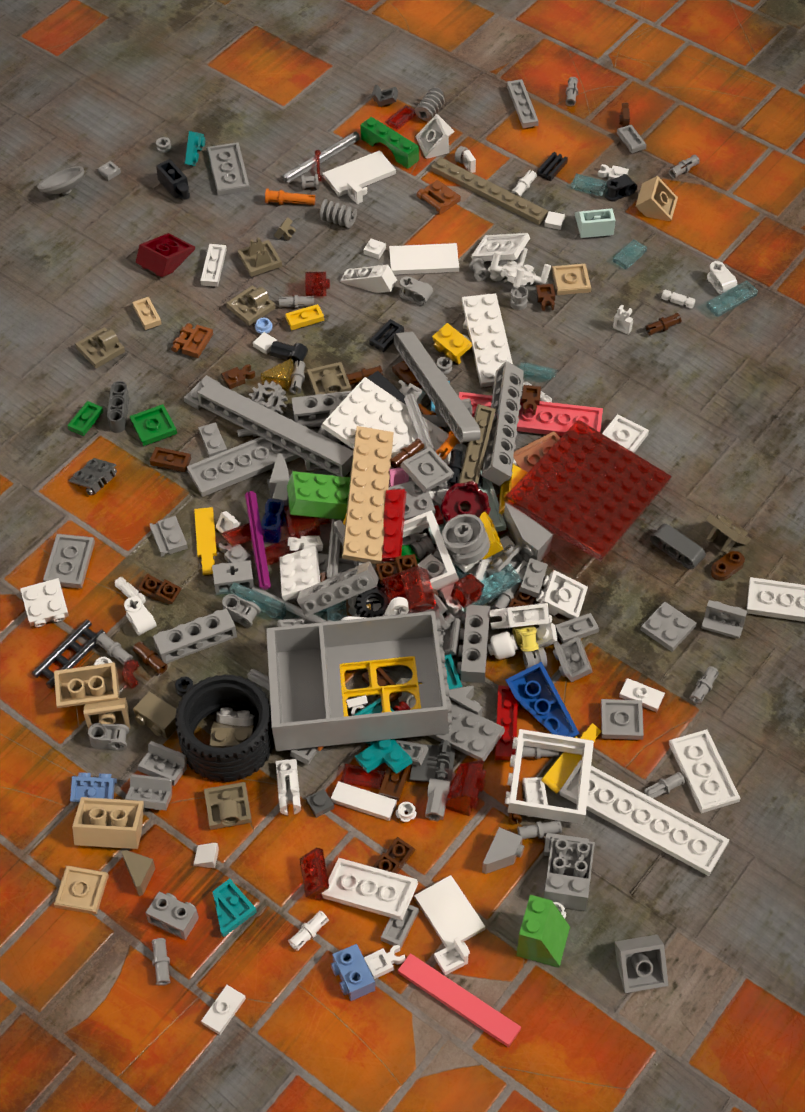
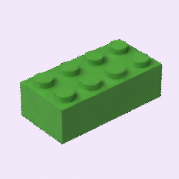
(318, 495)

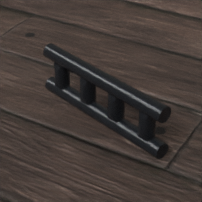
(69, 642)

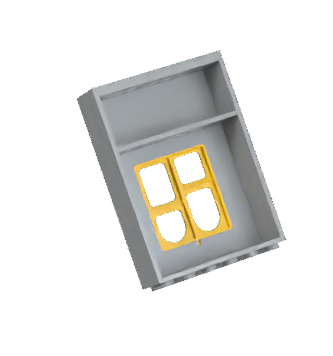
(310, 687)

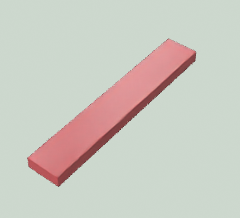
(459, 1000)

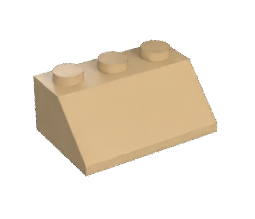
(86, 685)
(108, 823)

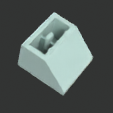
(595, 223)

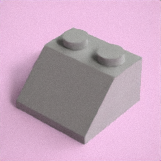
(641, 963)

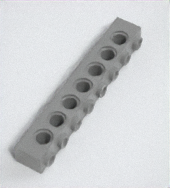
(501, 442)

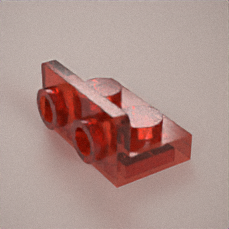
(314, 874)

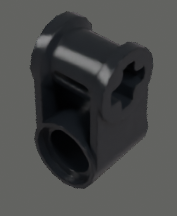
(620, 188)

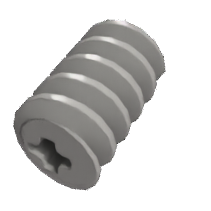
(430, 104)
(337, 215)

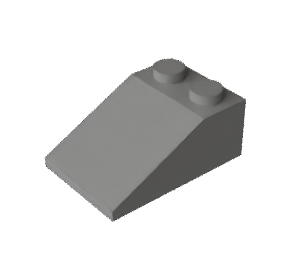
(527, 533)

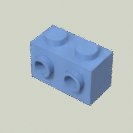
(353, 972)

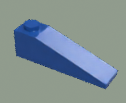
(539, 697)

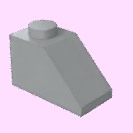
(503, 851)

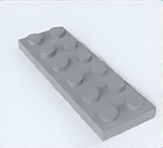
(236, 465)

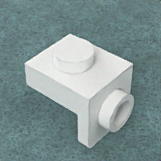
(452, 957)

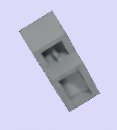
(279, 480)

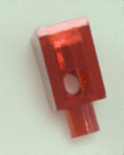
(303, 525)

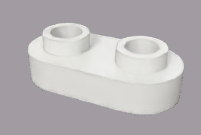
(230, 717)

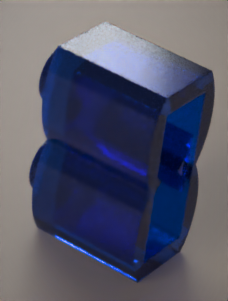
(273, 520)

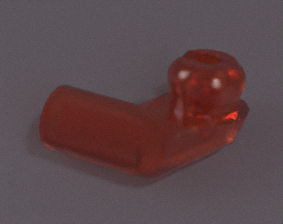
(127, 673)

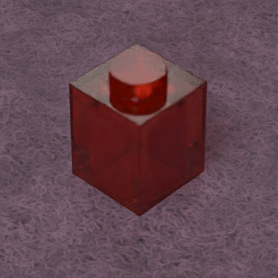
(467, 590)

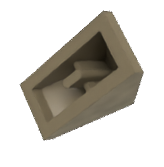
(140, 869)

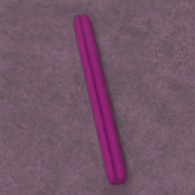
(257, 540)

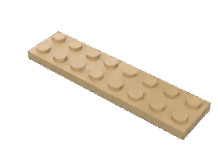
(367, 495)

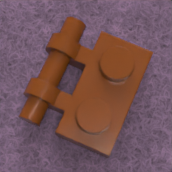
(196, 342)

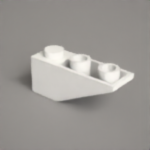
(374, 278)

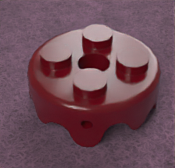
(464, 493)

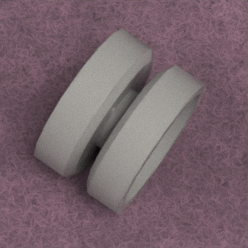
(466, 539)

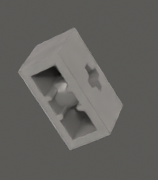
(227, 573)

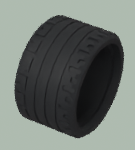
(210, 696)

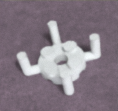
(517, 272)

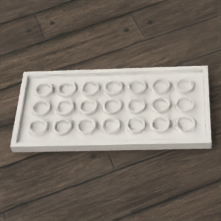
(377, 409)

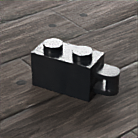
(173, 179)

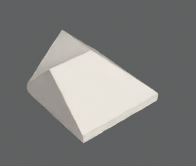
(435, 137)

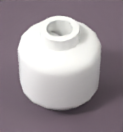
(502, 645)

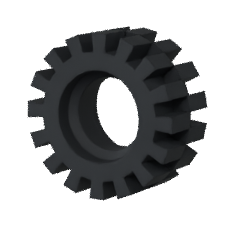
(372, 593)

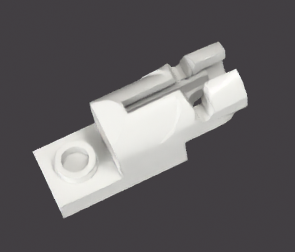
(521, 616)
(288, 785)

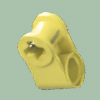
(526, 637)

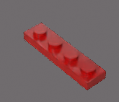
(393, 524)
(507, 717)

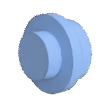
(263, 325)

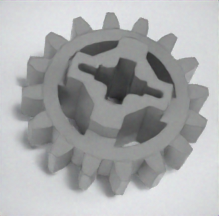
(275, 398)

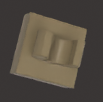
(284, 228)

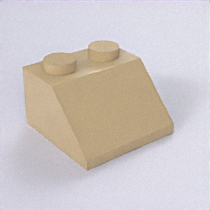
(656, 200)
(107, 712)

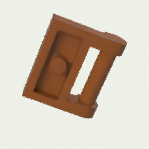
(442, 194)

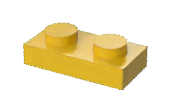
(304, 317)

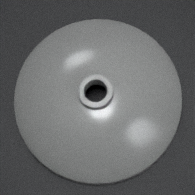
(62, 181)

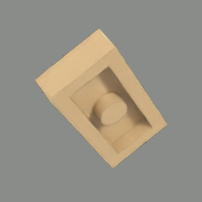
(147, 313)

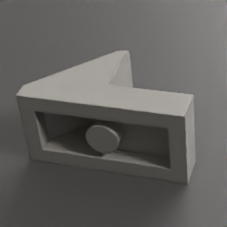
(462, 698)

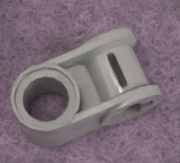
(415, 291)
(243, 610)
(110, 736)

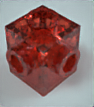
(316, 284)

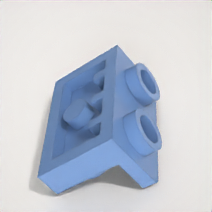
(92, 787)

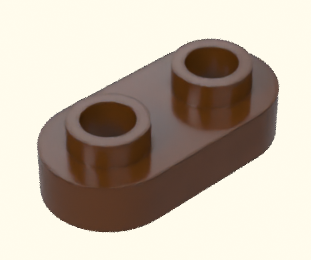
(729, 565)

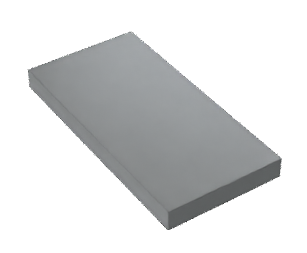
(228, 168)

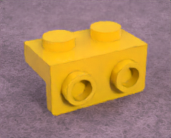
(451, 343)

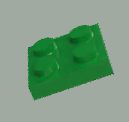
(153, 425)

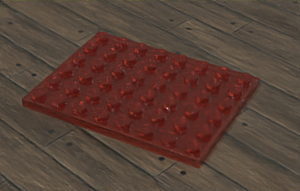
(588, 489)

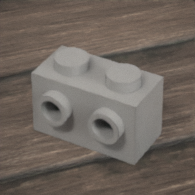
(172, 915)

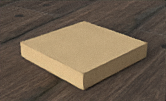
(571, 279)
(81, 890)

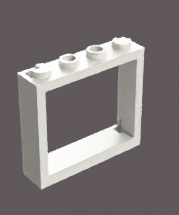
(420, 523)
(556, 743)

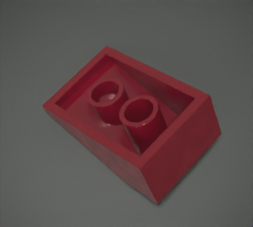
(163, 254)

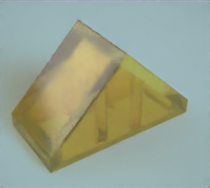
(279, 374)

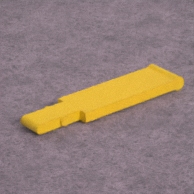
(205, 538)
(566, 763)

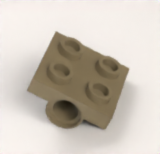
(251, 305)
(100, 347)
(328, 379)
(227, 805)

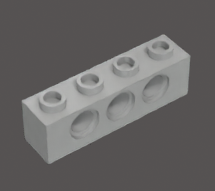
(316, 406)
(337, 588)
(188, 644)
(474, 670)

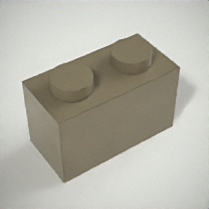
(156, 715)

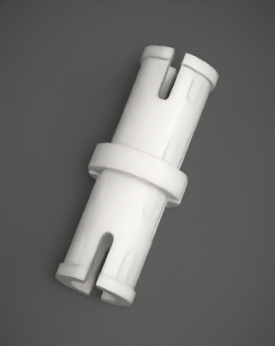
(524, 183)
(308, 930)

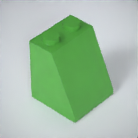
(542, 932)

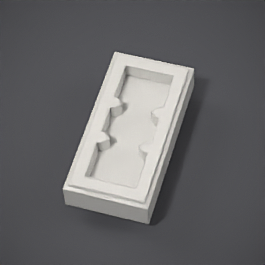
(650, 697)
(534, 791)
(223, 1009)

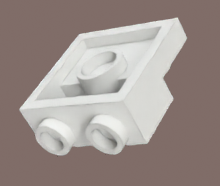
(562, 595)
(44, 603)

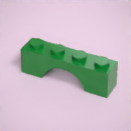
(403, 149)

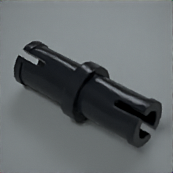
(455, 466)

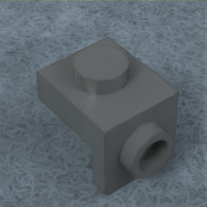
(384, 97)

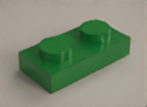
(85, 418)

